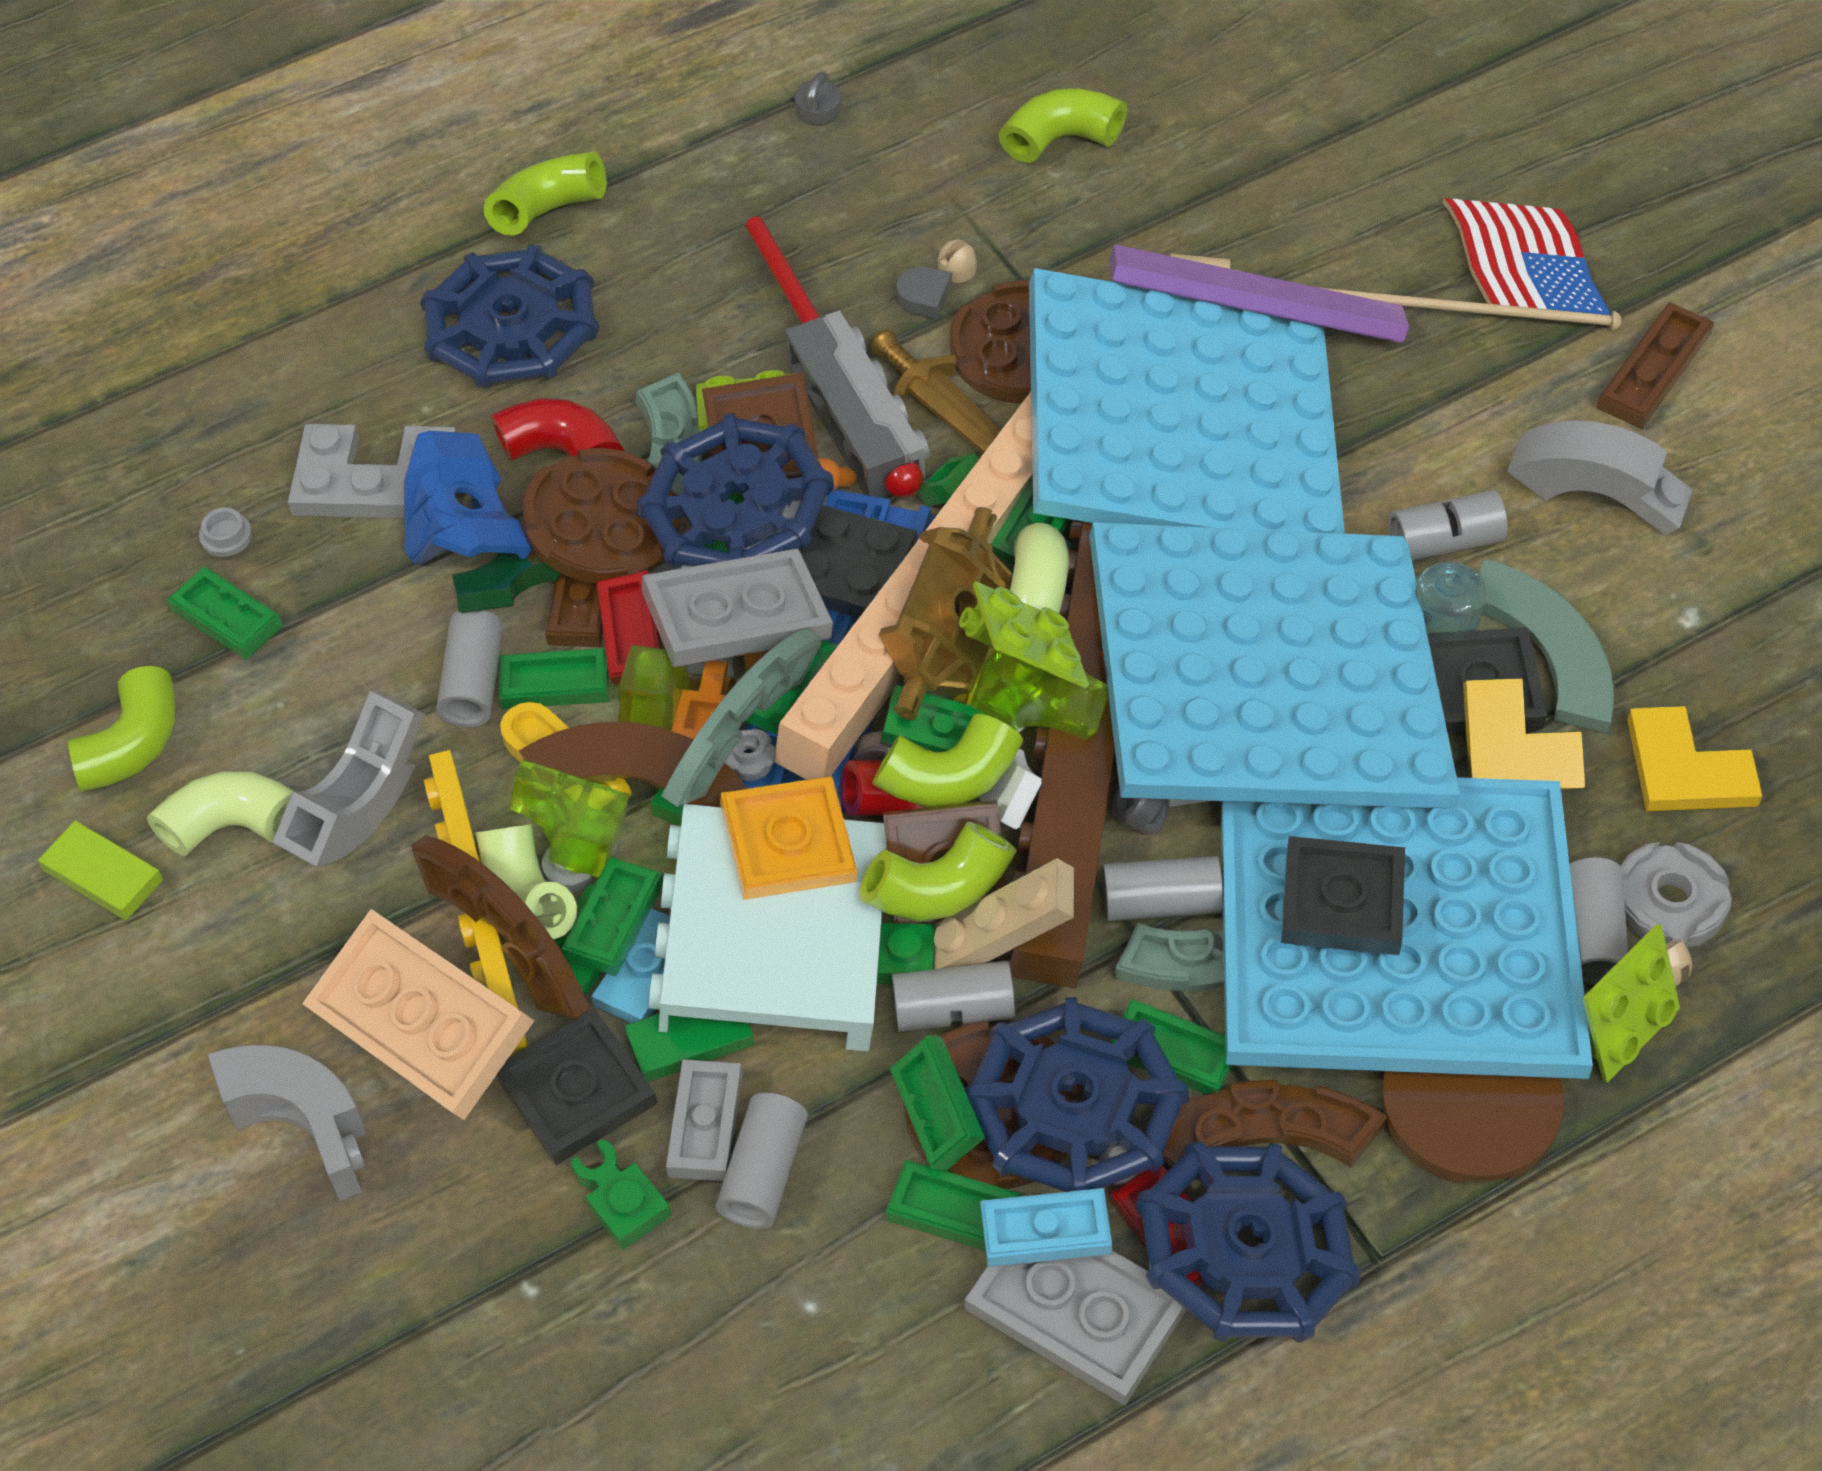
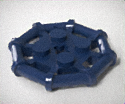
(511, 335)
(731, 471)
(1082, 1126)
(1243, 1270)

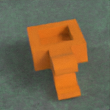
(697, 706)

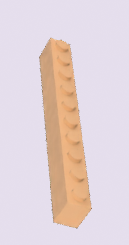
(860, 670)

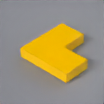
(1503, 749)
(1677, 775)

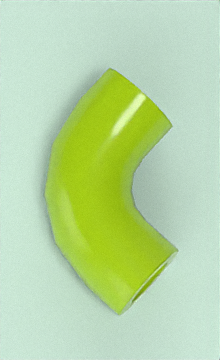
(1059, 115)
(544, 188)
(137, 735)
(951, 775)
(940, 886)

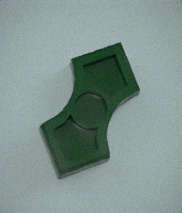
(500, 581)

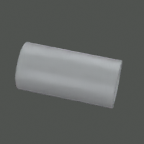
(1451, 524)
(469, 668)
(1162, 888)
(1599, 916)
(953, 994)
(761, 1160)

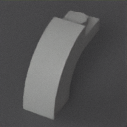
(1603, 461)
(359, 790)
(293, 1088)

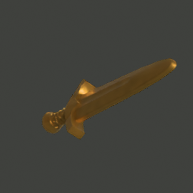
(931, 386)

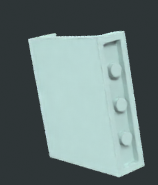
(765, 958)

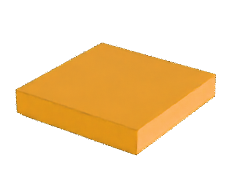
(788, 837)

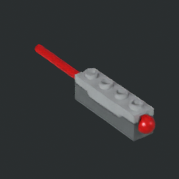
(847, 388)

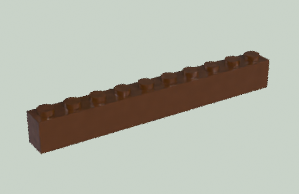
(1071, 794)

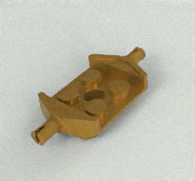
(927, 639)

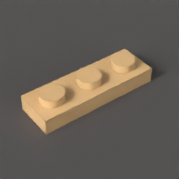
(1006, 917)

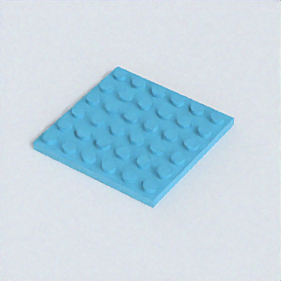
(1177, 411)
(1269, 667)
(1484, 954)

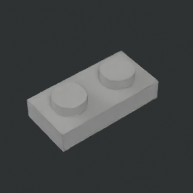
(704, 1120)

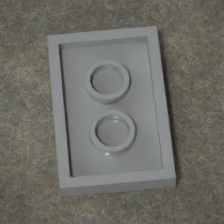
(734, 606)
(1081, 1314)

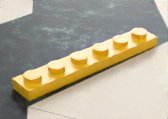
(446, 794)

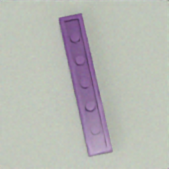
(1258, 293)

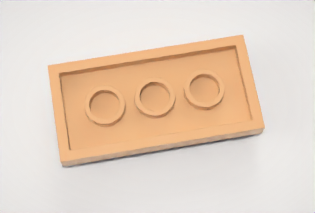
(418, 1013)

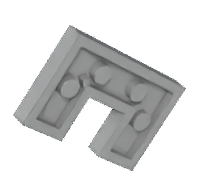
(332, 485)

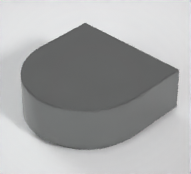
(923, 291)

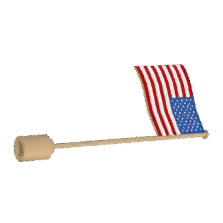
(1520, 259)

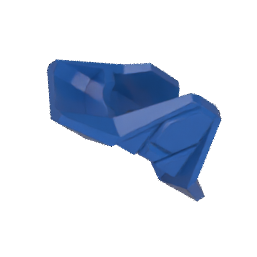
(435, 520)

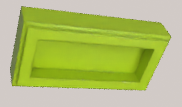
(100, 870)

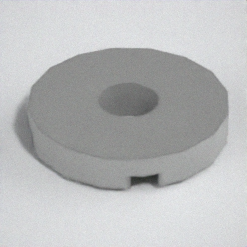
(1687, 869)

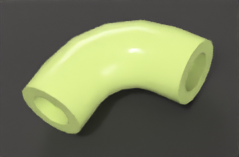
(1040, 566)
(216, 803)
(513, 858)

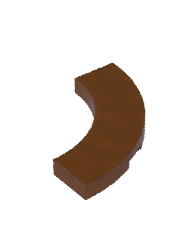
(623, 751)
(480, 894)
(1276, 1114)

